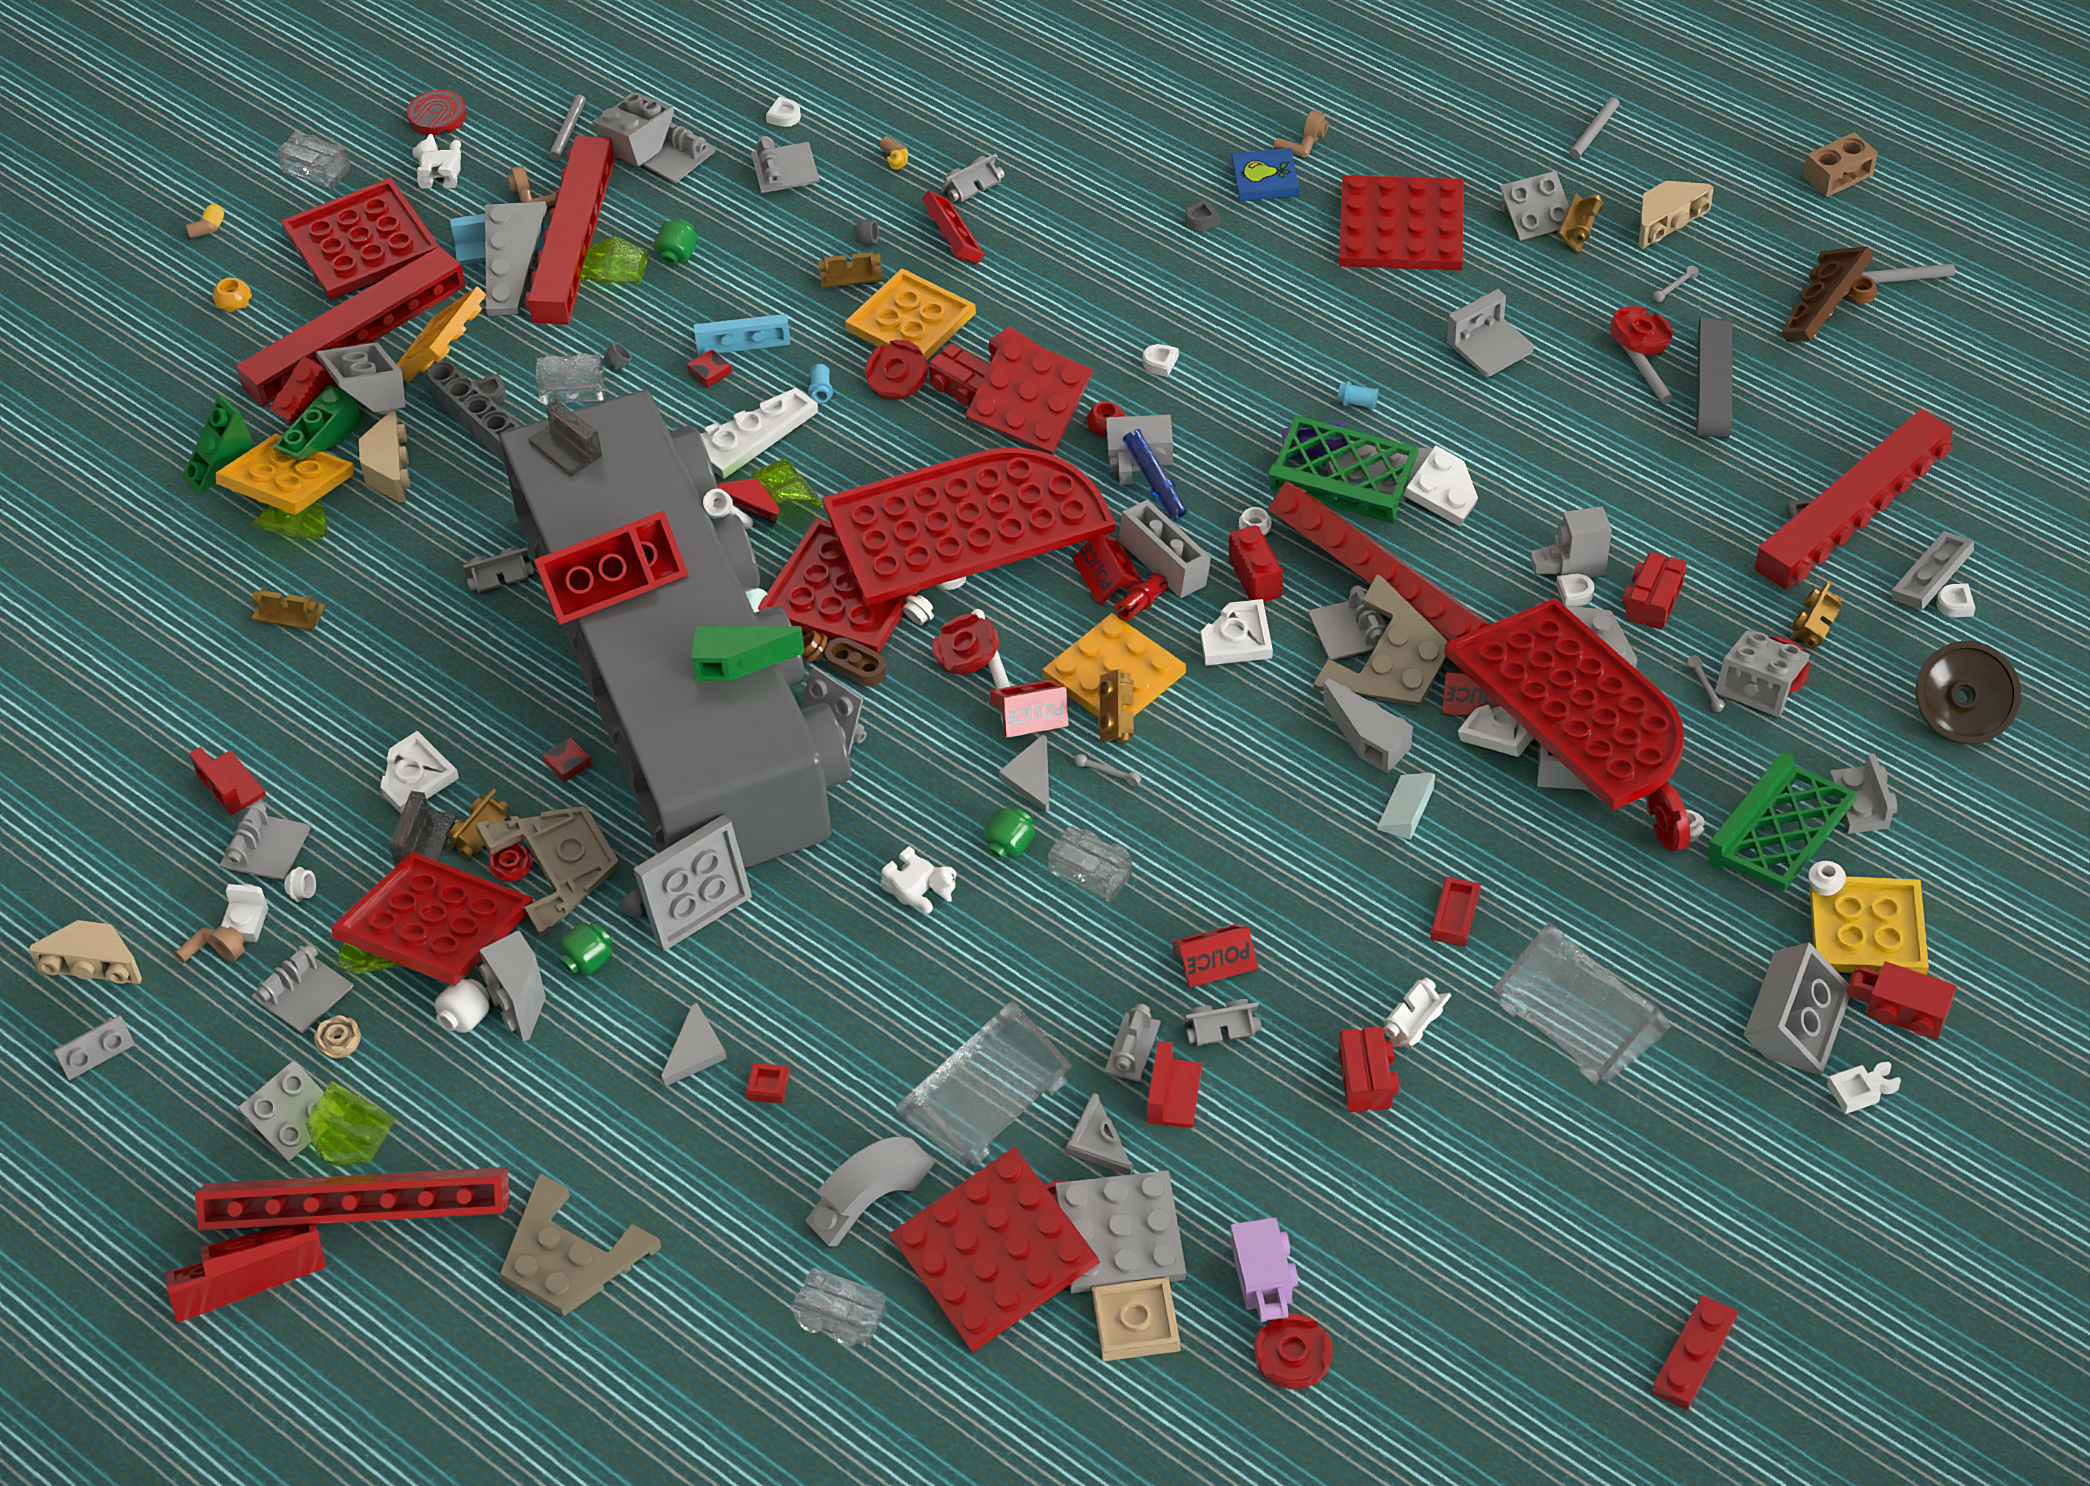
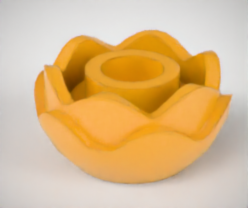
(231, 294)

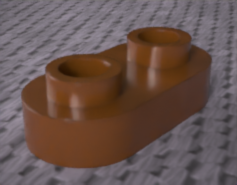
(859, 663)

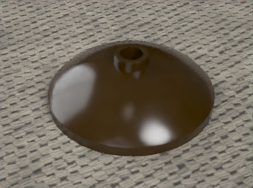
(1983, 676)

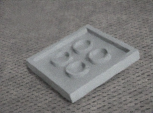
(693, 882)
(1127, 1225)

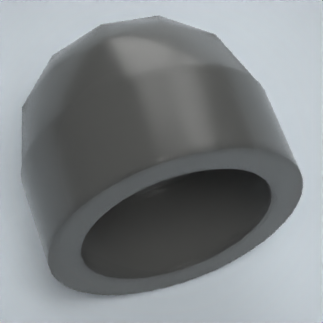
(867, 231)
(617, 355)
(633, 904)

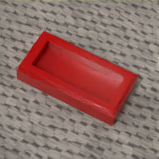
(1455, 911)

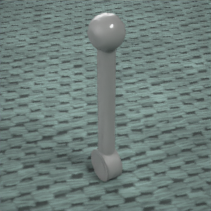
(1691, 272)
(1695, 663)
(1132, 778)

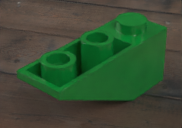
(321, 425)
(736, 651)

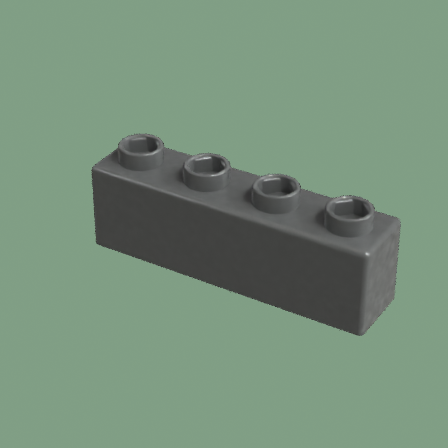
(681, 741)

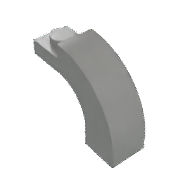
(862, 1179)

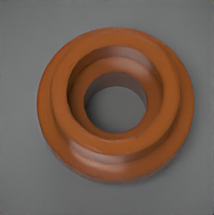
(1862, 290)
(814, 646)

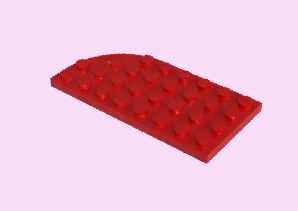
(962, 519)
(1576, 699)

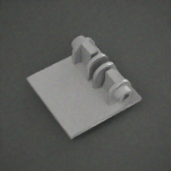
(679, 154)
(783, 165)
(1535, 205)
(1348, 626)
(842, 701)
(264, 844)
(301, 989)
(282, 1109)

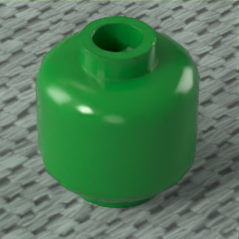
(675, 242)
(1009, 833)
(585, 949)

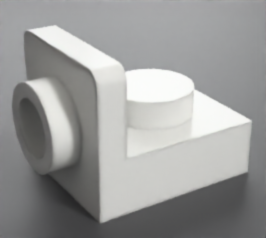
(245, 910)

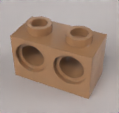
(1840, 164)

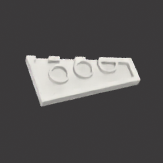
(753, 432)

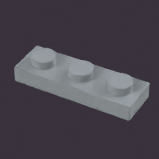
(1932, 570)

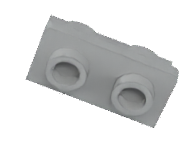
(1874, 802)

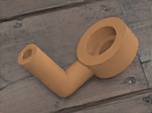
(1315, 127)
(519, 183)
(225, 941)

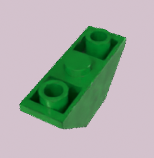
(220, 443)

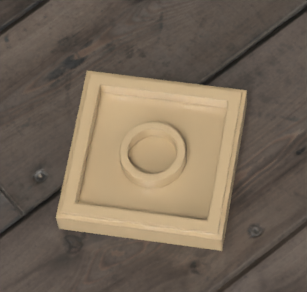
(1135, 1319)

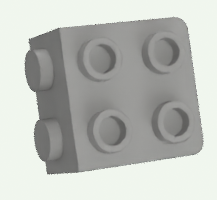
(1485, 336)

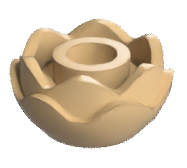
(337, 1027)

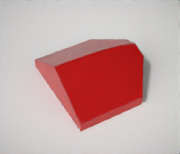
(752, 497)

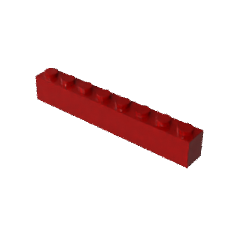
(570, 230)
(354, 321)
(1854, 499)
(1371, 559)
(352, 1198)

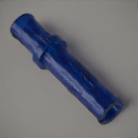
(1161, 486)

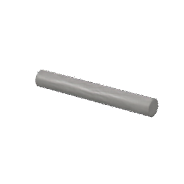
(567, 128)
(1594, 128)
(1911, 273)
(1650, 376)

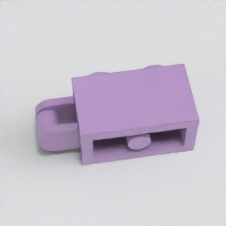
(1263, 1267)

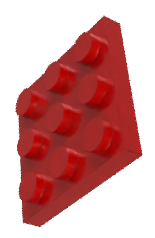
(1029, 394)

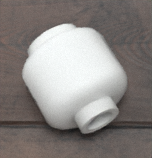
(462, 1006)

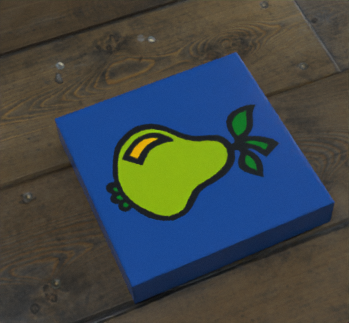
(1265, 174)

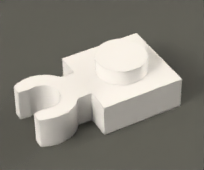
(1860, 1089)

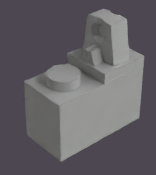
(1157, 433)
(1579, 546)

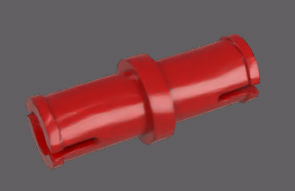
(1141, 596)

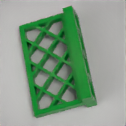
(1340, 493)
(1754, 813)

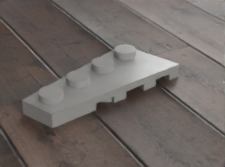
(509, 252)

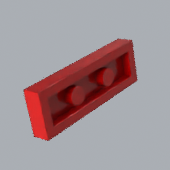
(952, 227)
(1694, 1352)

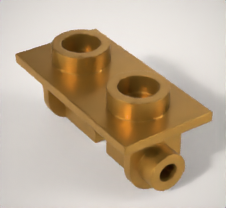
(1579, 220)
(838, 272)
(289, 611)
(1807, 624)
(1115, 691)
(465, 834)

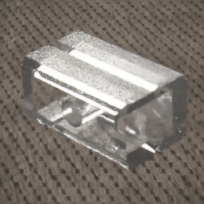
(313, 159)
(570, 378)
(1090, 863)
(839, 1308)

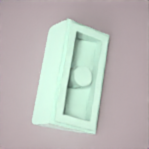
(1407, 804)

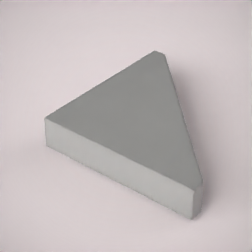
(1029, 773)
(694, 1049)
(1097, 1140)

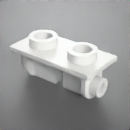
(1407, 1025)

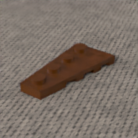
(1828, 286)

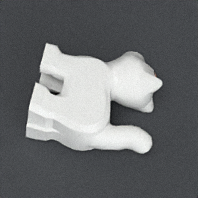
(437, 163)
(916, 879)

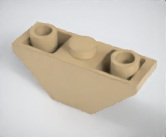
(1671, 208)
(384, 457)
(86, 952)

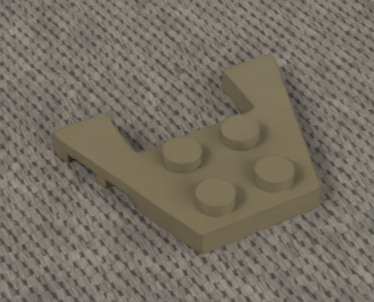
(1402, 661)
(568, 852)
(560, 1266)

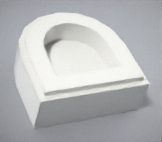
(783, 113)
(1160, 359)
(1575, 589)
(1955, 601)

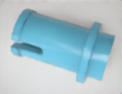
(820, 389)
(1357, 395)

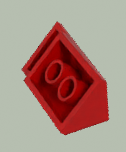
(610, 567)
(244, 1268)

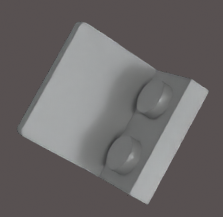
(1760, 672)

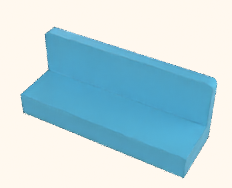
(470, 238)
(742, 334)

